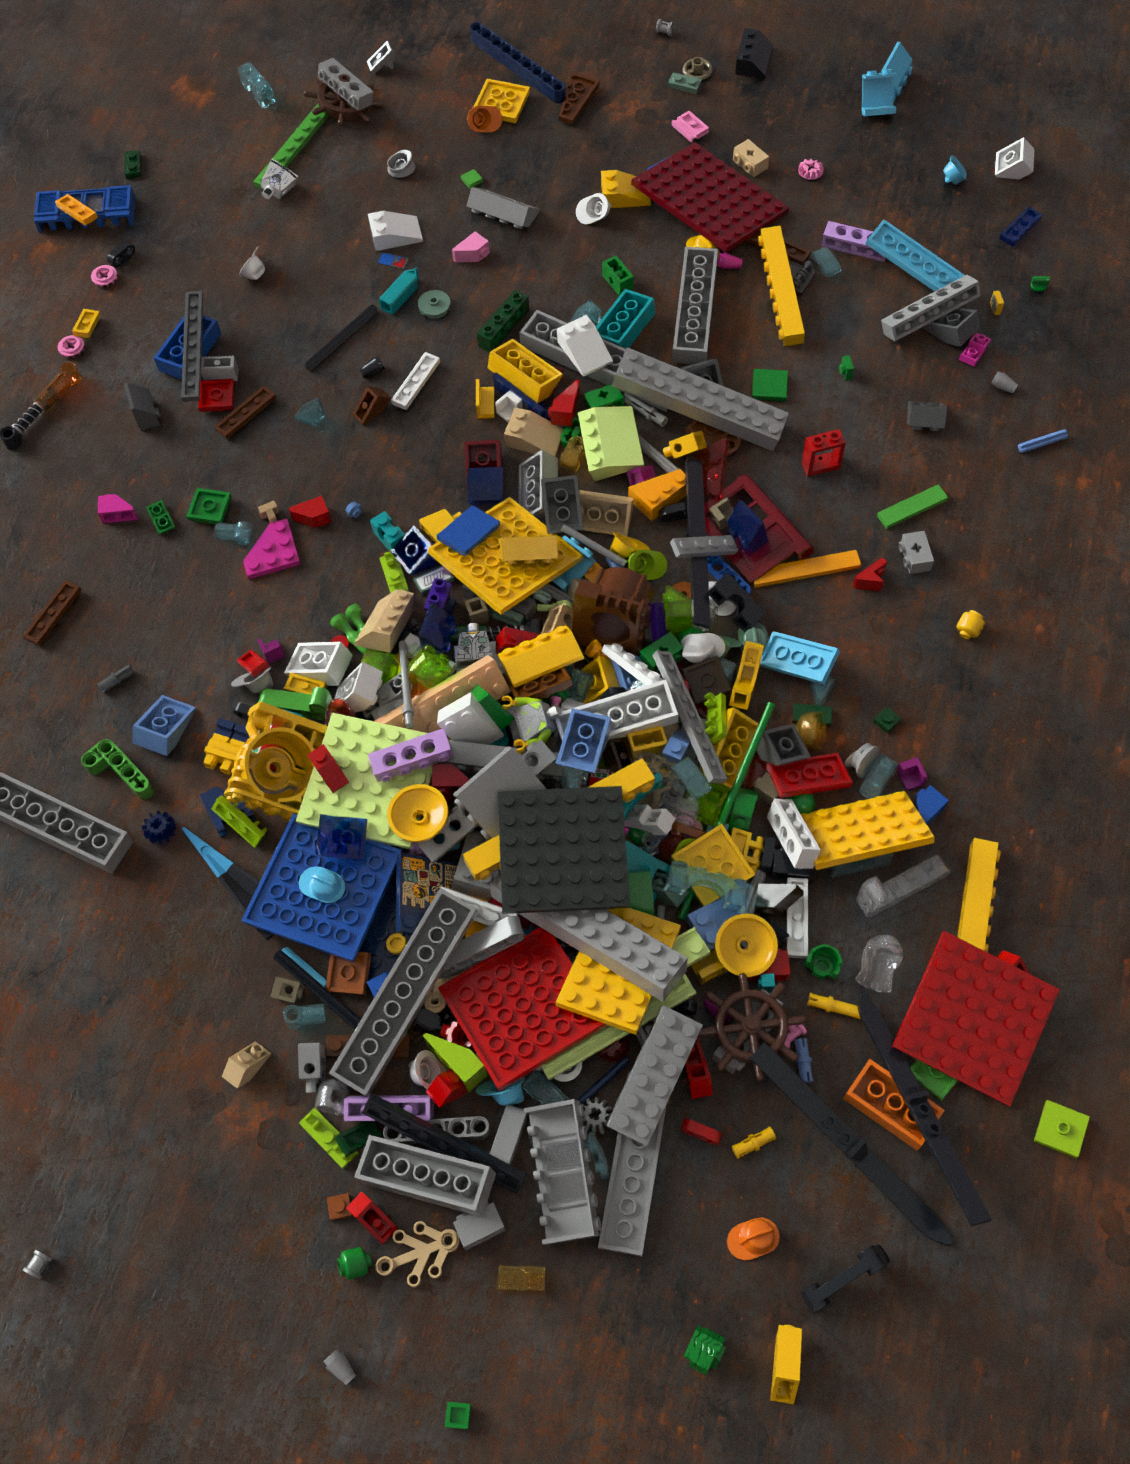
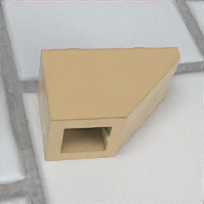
(245, 1064)

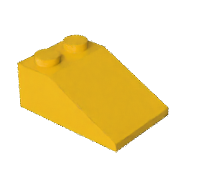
(619, 192)

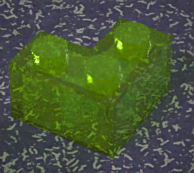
(712, 803)

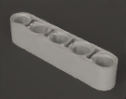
(484, 944)
(448, 1125)

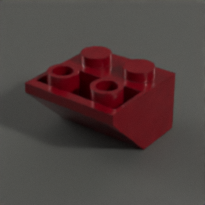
(447, 780)

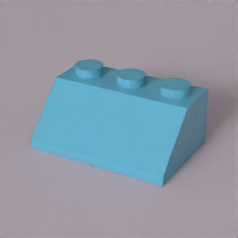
(900, 63)

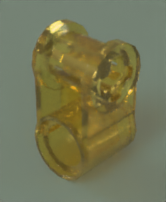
(573, 454)

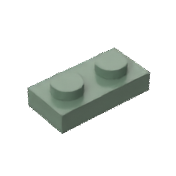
(684, 83)

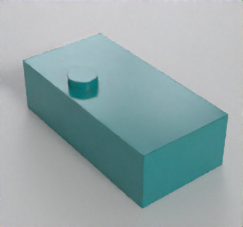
(626, 318)

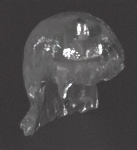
(879, 962)

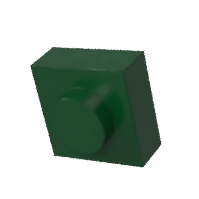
(887, 719)

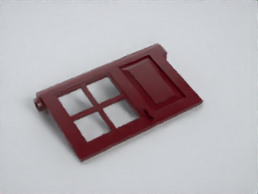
(781, 533)

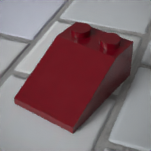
(482, 454)

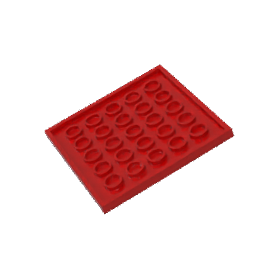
(512, 1009)
(976, 1018)

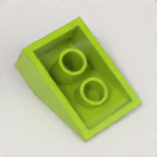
(459, 1059)

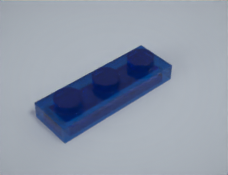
(1020, 226)

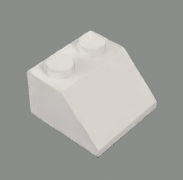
(1015, 160)

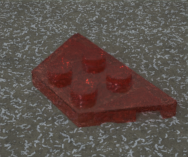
(714, 463)

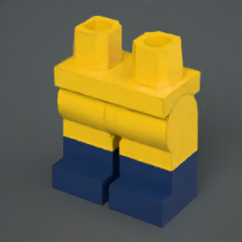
(225, 745)

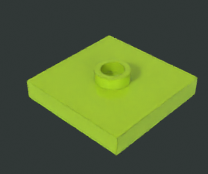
(1061, 1129)

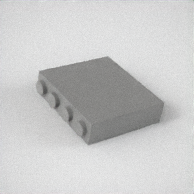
(480, 793)

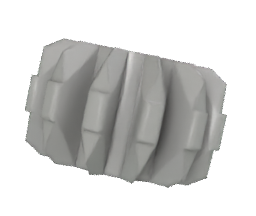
(603, 1115)

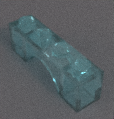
(732, 893)

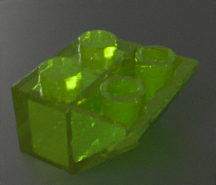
(677, 610)

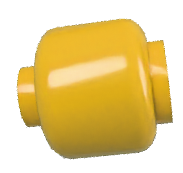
(970, 624)

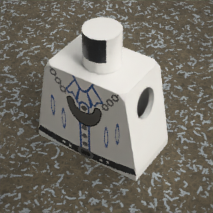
(277, 180)

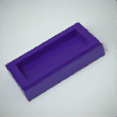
(658, 622)

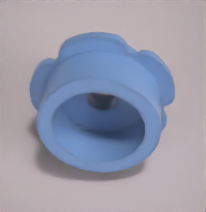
(353, 509)

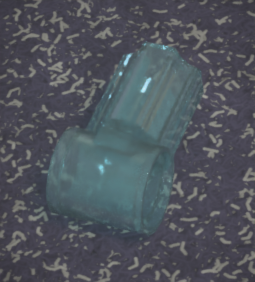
(238, 532)
(306, 1015)

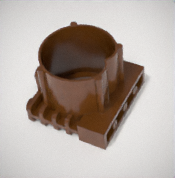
(613, 609)

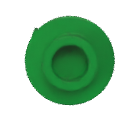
(1040, 283)

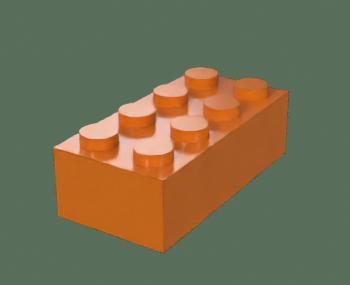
(879, 1099)

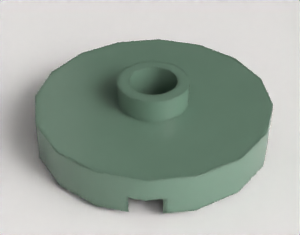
(434, 304)

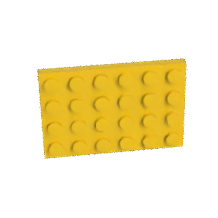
(867, 829)
(606, 996)

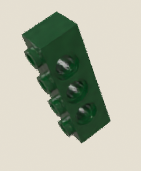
(503, 321)

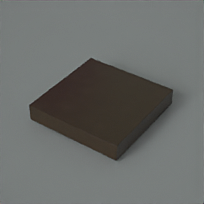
(706, 678)

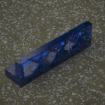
(504, 386)

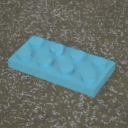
(799, 657)

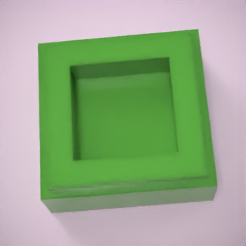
(471, 179)

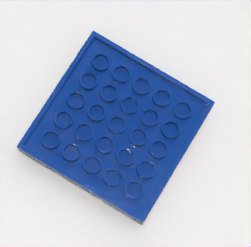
(327, 927)

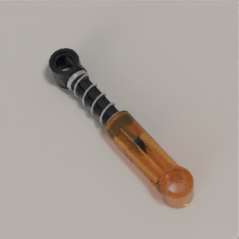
(68, 377)

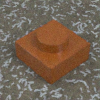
(337, 1206)

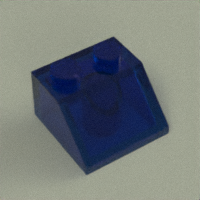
(485, 485)
(747, 528)
(413, 551)
(437, 629)
(341, 836)

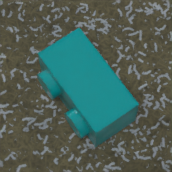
(766, 982)

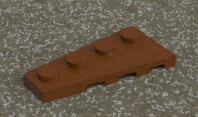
(577, 96)

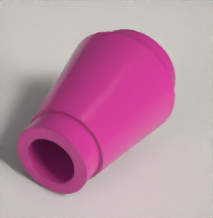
(729, 261)

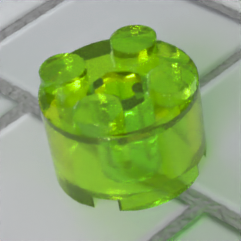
(382, 661)
(430, 666)

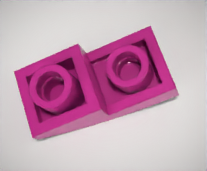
(975, 349)

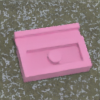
(690, 126)

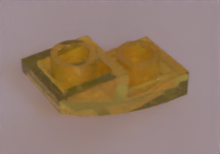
(521, 1278)

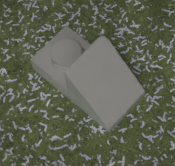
(382, 56)

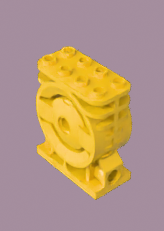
(293, 734)

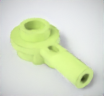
(546, 607)

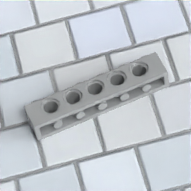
(930, 307)

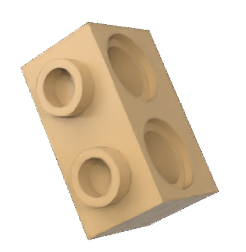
(558, 616)

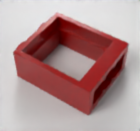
(824, 462)

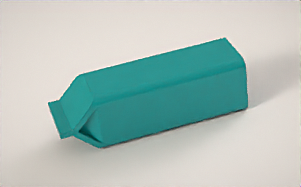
(399, 291)

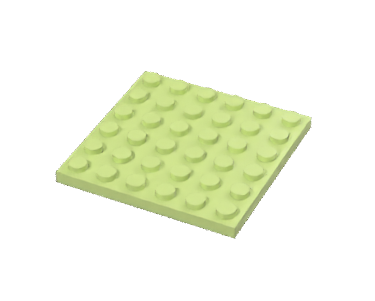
(349, 744)

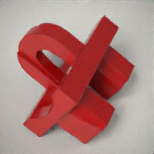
(455, 1034)

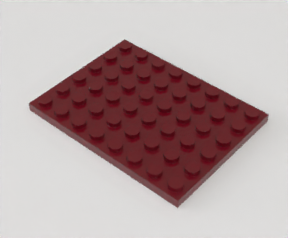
(710, 196)

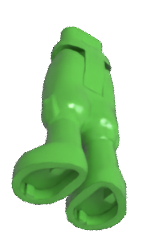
(340, 623)

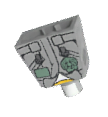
(472, 646)

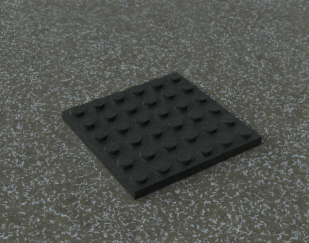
(562, 850)

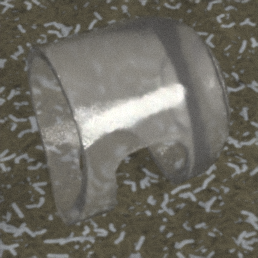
(324, 1098)

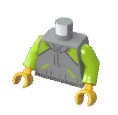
(533, 720)

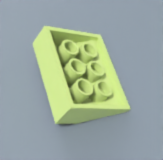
(610, 441)

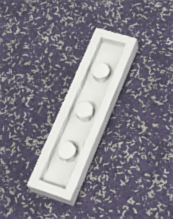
(415, 381)
(630, 664)
(488, 912)
(798, 922)

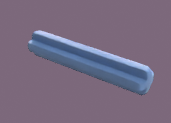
(1042, 441)

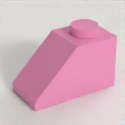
(471, 249)

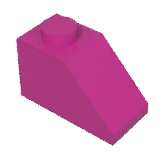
(114, 509)

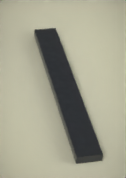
(440, 1140)

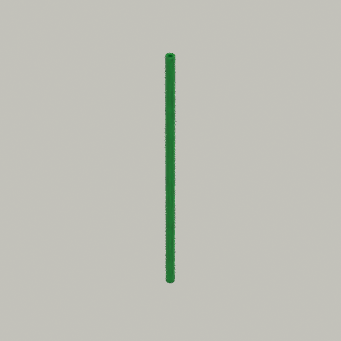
(734, 791)

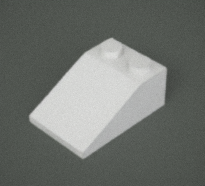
(394, 229)
(583, 345)
(320, 661)
(361, 687)
(468, 722)

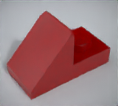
(870, 577)

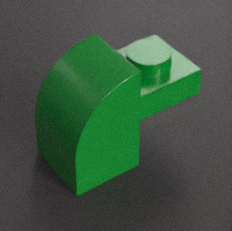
(743, 809)

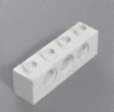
(793, 833)

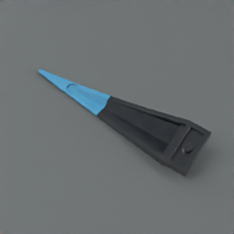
(235, 880)

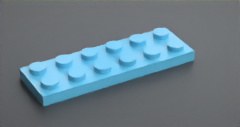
(912, 257)

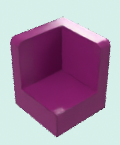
(640, 474)
(272, 650)
(912, 774)

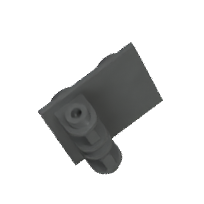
(801, 274)

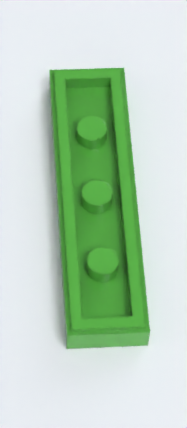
(912, 506)

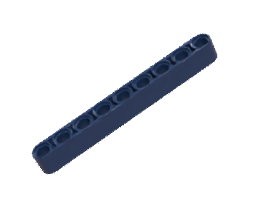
(517, 62)

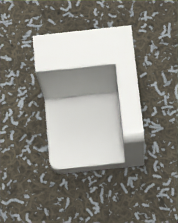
(506, 405)

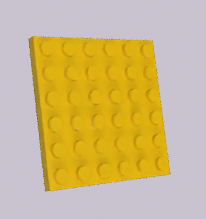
(494, 580)

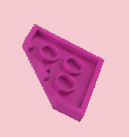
(272, 551)

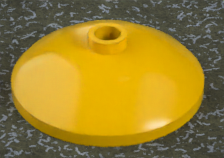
(416, 802)
(760, 948)

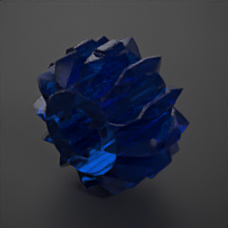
(159, 827)

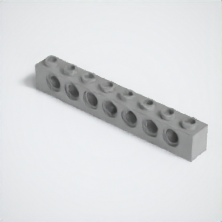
(436, 851)

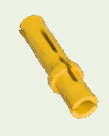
(830, 1004)

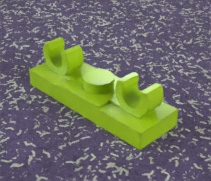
(393, 572)
(716, 717)
(238, 821)
(325, 1136)

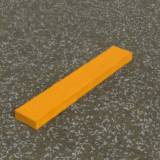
(810, 568)

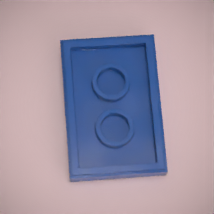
(468, 530)

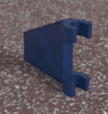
(209, 798)

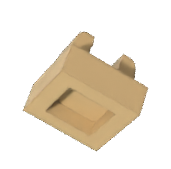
(268, 511)

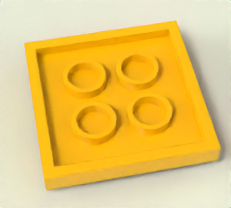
(504, 96)
(716, 854)

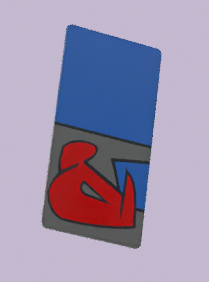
(392, 260)

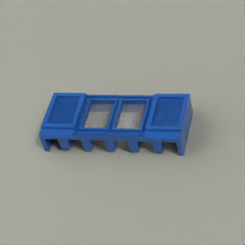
(106, 202)

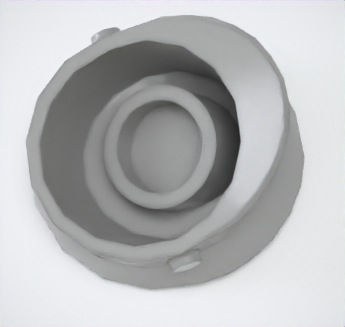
(400, 164)
(863, 759)

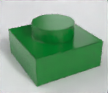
(846, 368)
(457, 1415)

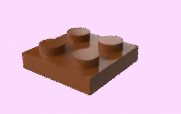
(348, 976)

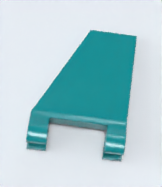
(639, 859)

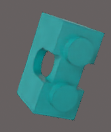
(392, 534)

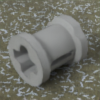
(664, 27)
(37, 1264)

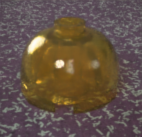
(812, 729)

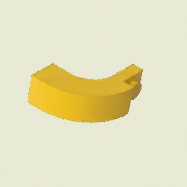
(747, 675)

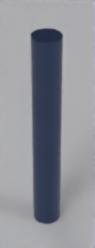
(607, 1077)

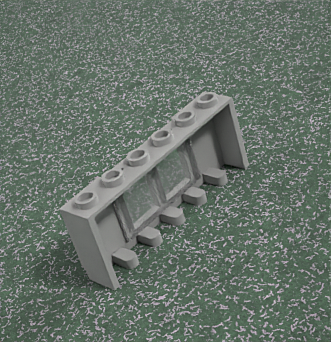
(563, 1172)

